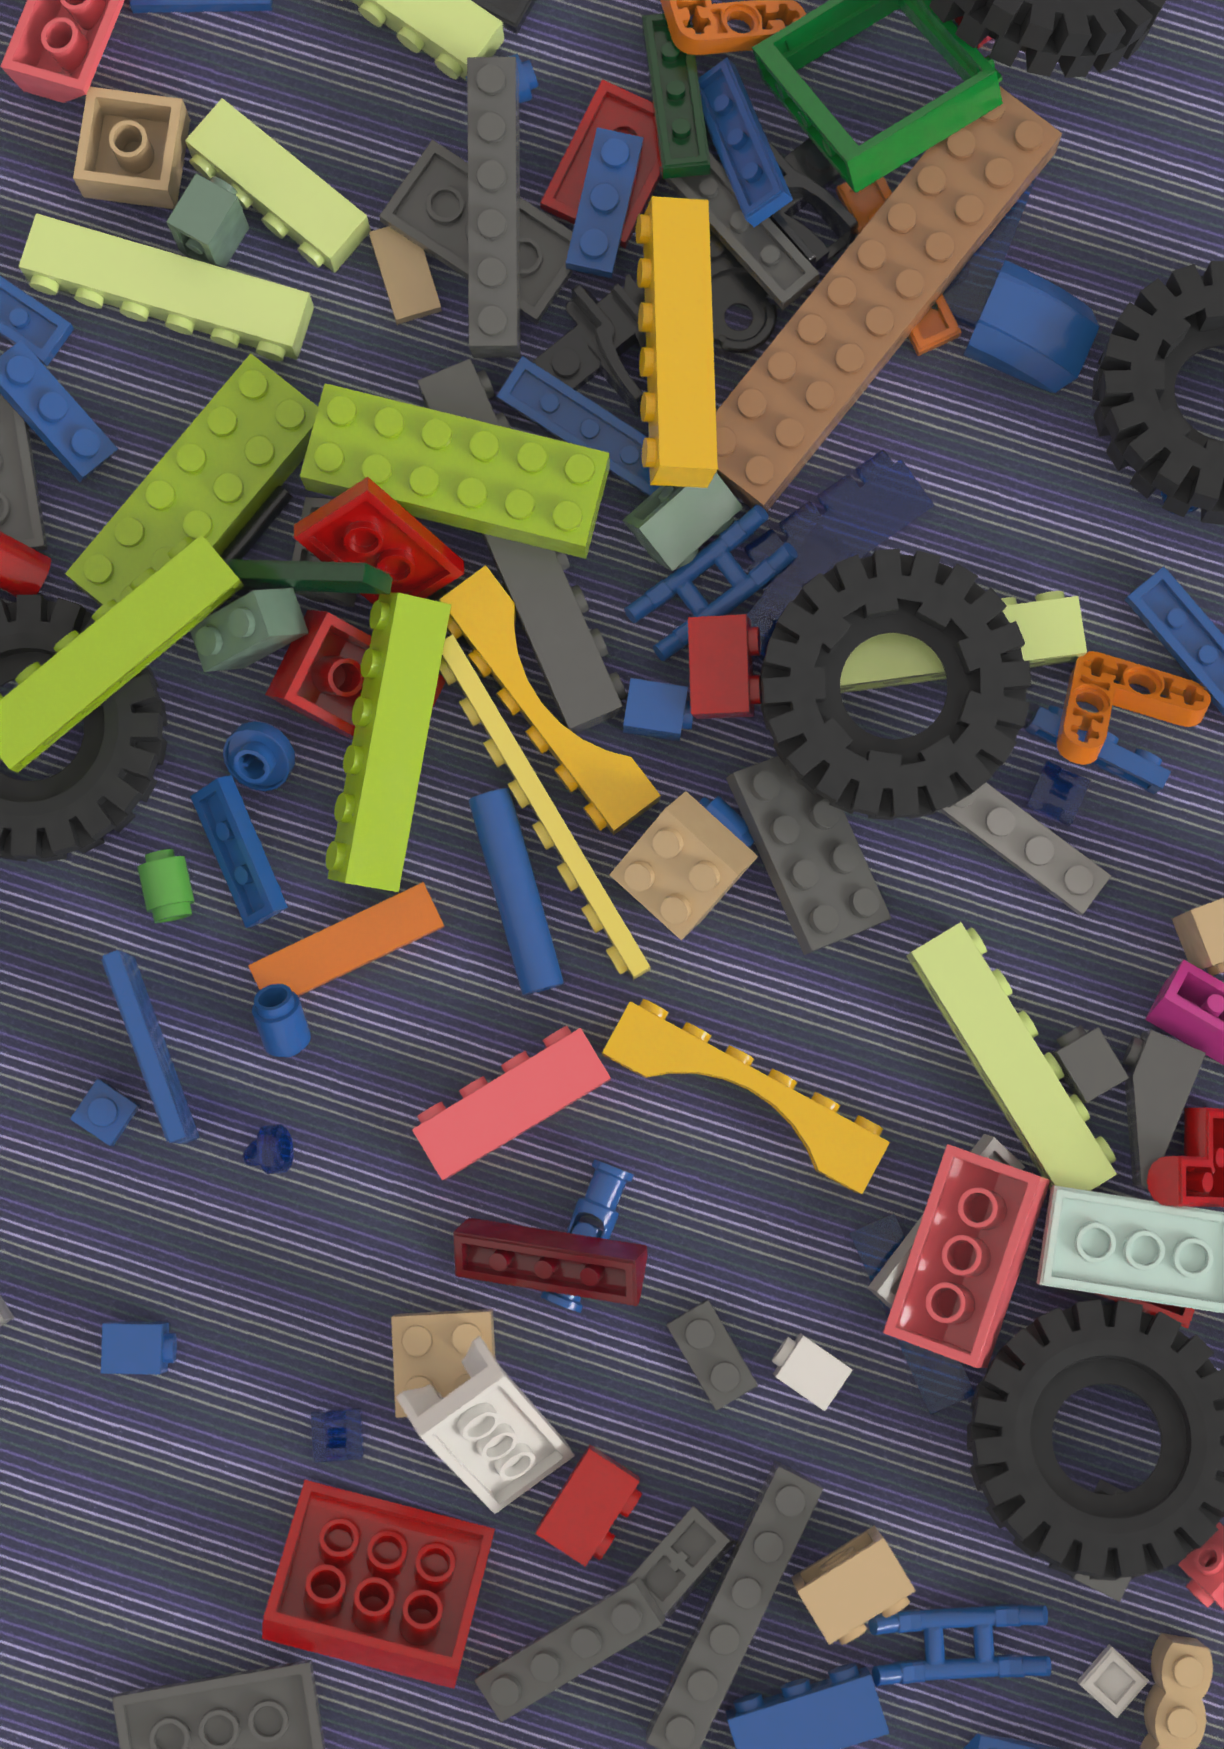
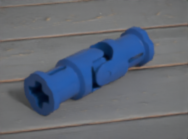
(601, 1202)

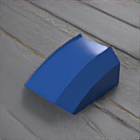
(1033, 330)

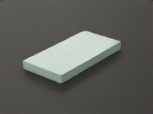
(1133, 1249)

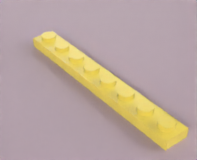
(550, 827)

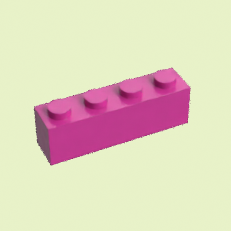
(1192, 1009)

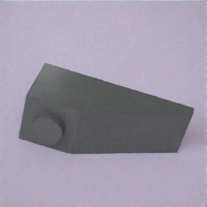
(1156, 1093)

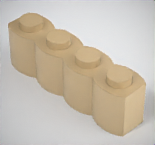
(1174, 1704)

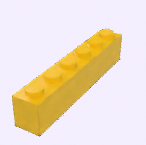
(678, 342)

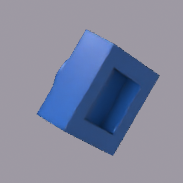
(105, 1112)

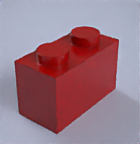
(723, 666)
(588, 1506)

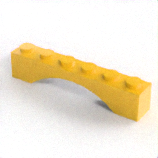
(607, 780)
(836, 1146)

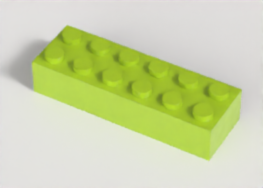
(458, 469)
(205, 482)

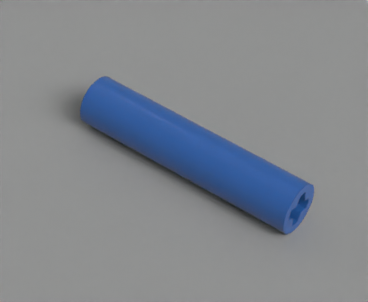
(516, 891)

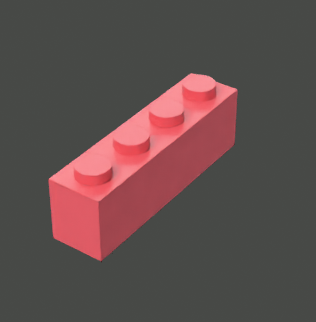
(511, 1103)

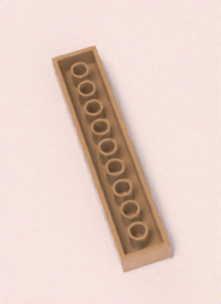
(876, 297)

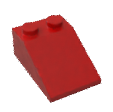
(323, 672)

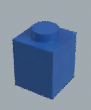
(657, 710)
(137, 1347)

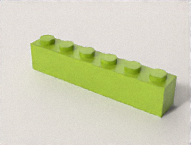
(112, 649)
(388, 741)

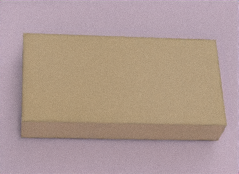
(404, 275)

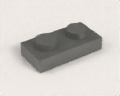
(712, 1354)

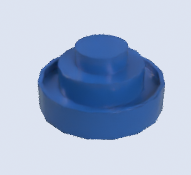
(259, 756)

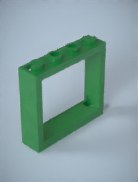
(835, 23)

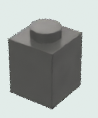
(1088, 1063)

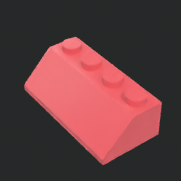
(59, 46)
(966, 1257)

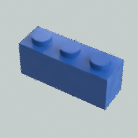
(812, 1715)

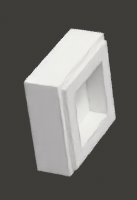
(1112, 1681)

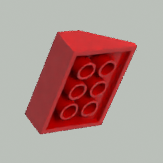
(378, 1584)

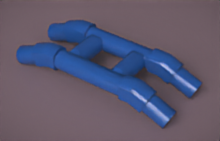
(719, 554)
(985, 1662)

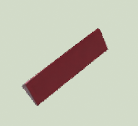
(550, 1261)

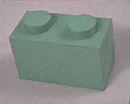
(208, 221)
(680, 519)
(248, 629)

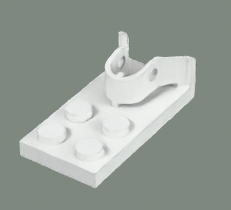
(487, 1431)

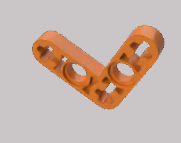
(713, 18)
(1104, 692)

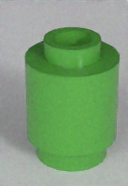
(166, 886)

